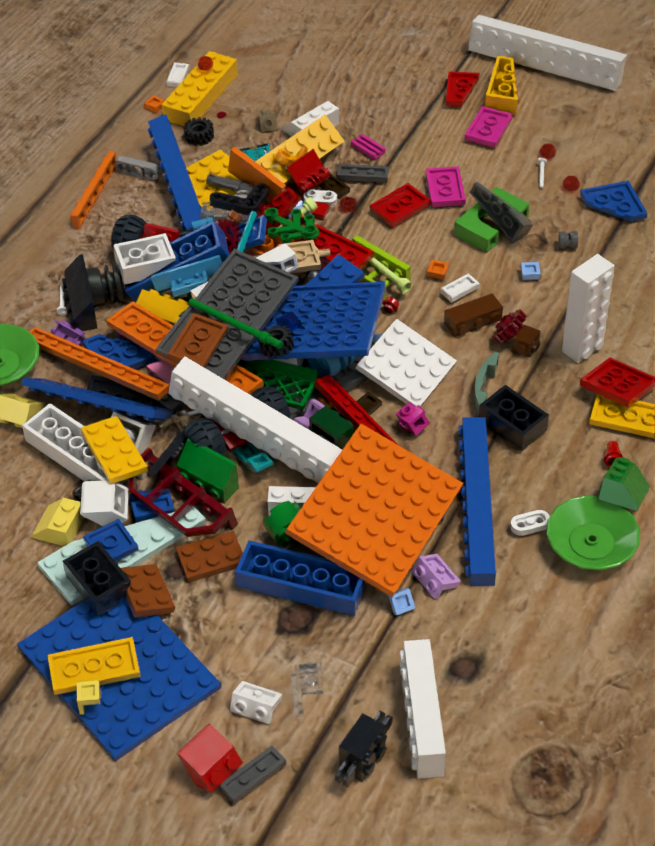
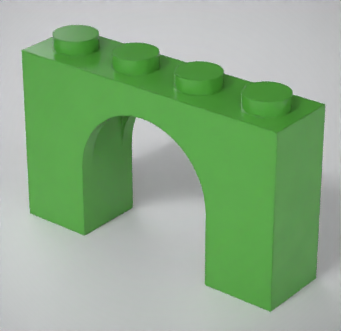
(479, 234)

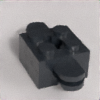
(362, 748)

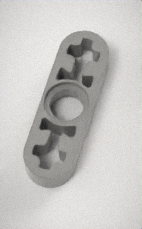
(148, 170)

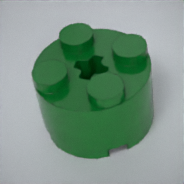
(279, 521)

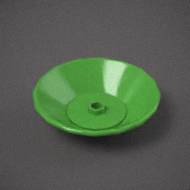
(17, 353)
(587, 520)

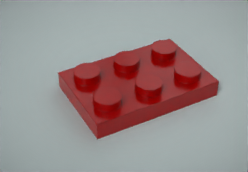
(400, 205)

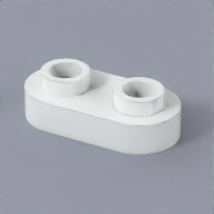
(321, 196)
(528, 522)

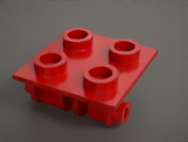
(308, 171)

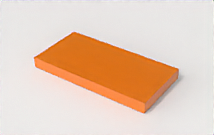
(252, 173)

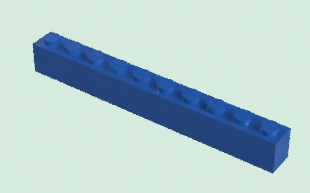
(176, 171)
(477, 502)

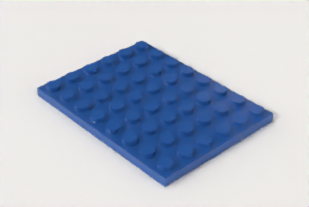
(334, 320)
(132, 708)

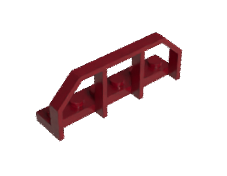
(195, 494)

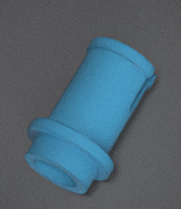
(200, 223)

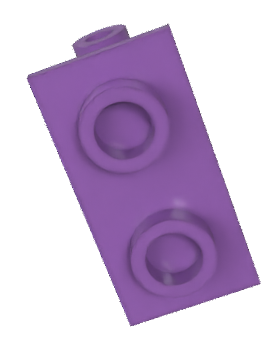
(64, 329)

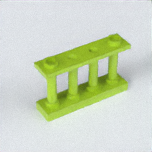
(392, 263)

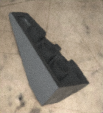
(508, 218)

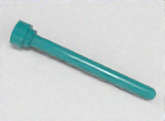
(242, 243)

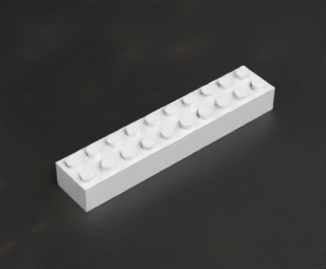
(547, 52)
(252, 420)

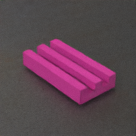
(370, 146)

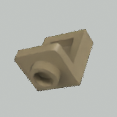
(267, 120)

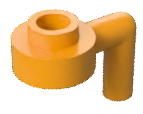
(284, 157)

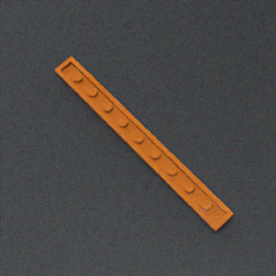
(100, 364)

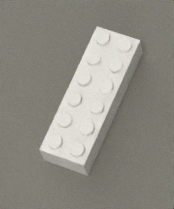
(587, 308)
(62, 441)
(422, 709)

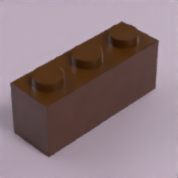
(473, 315)

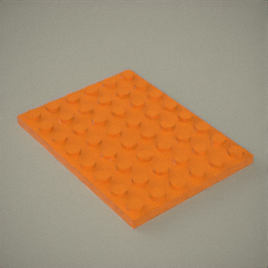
(375, 509)

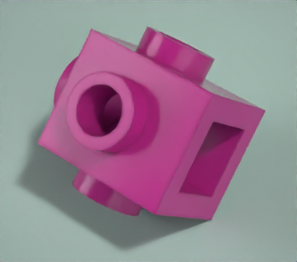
(412, 418)

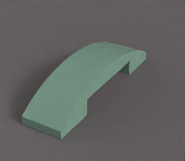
(489, 370)

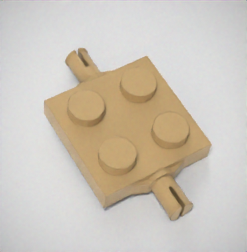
(307, 255)

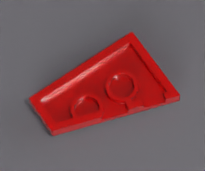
(459, 87)
(284, 203)

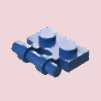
(143, 513)

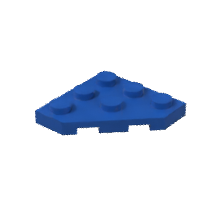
(615, 199)
(119, 350)

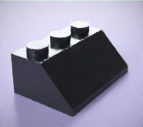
(96, 577)

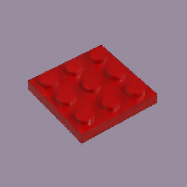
(618, 382)

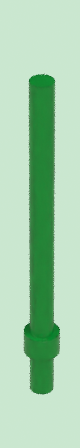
(263, 337)

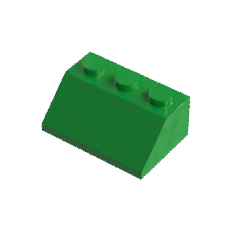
(210, 470)
(624, 485)

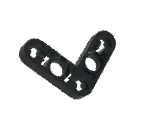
(244, 206)

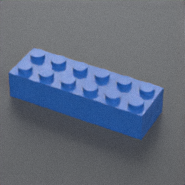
(209, 242)
(299, 578)

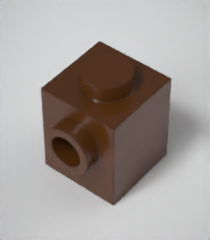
(527, 341)

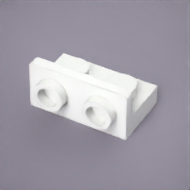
(254, 702)

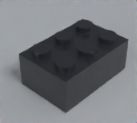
(514, 417)

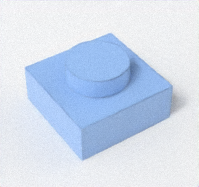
(530, 270)
(402, 601)

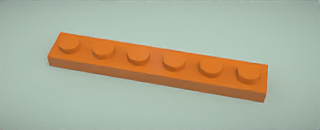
(93, 191)

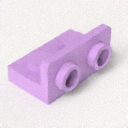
(434, 575)

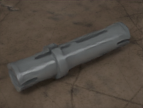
(228, 183)

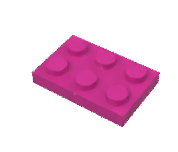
(488, 127)
(445, 186)

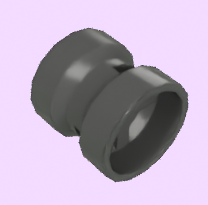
(568, 240)

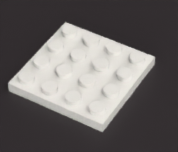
(406, 364)

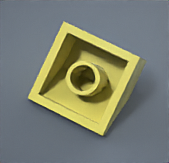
(18, 409)
(59, 522)

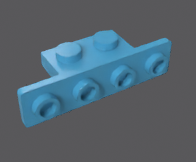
(187, 276)

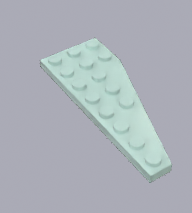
(150, 535)

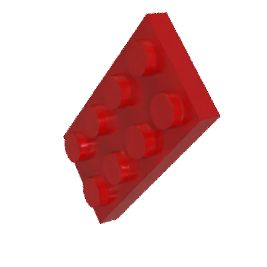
(337, 244)

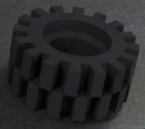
(205, 129)
(282, 334)

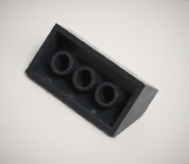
(79, 295)

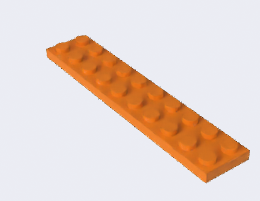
(148, 332)

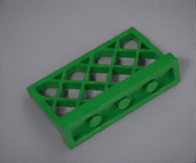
(286, 372)

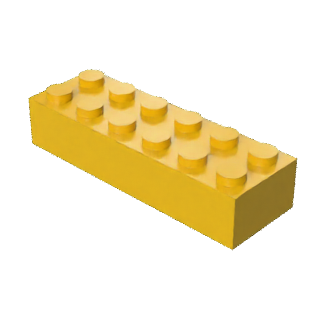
(200, 90)
(318, 136)

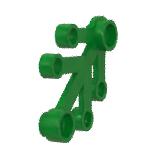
(308, 232)

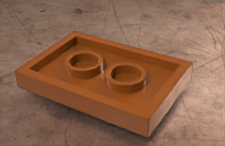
(198, 340)
(210, 556)
(147, 591)

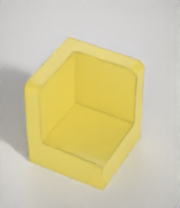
(88, 694)

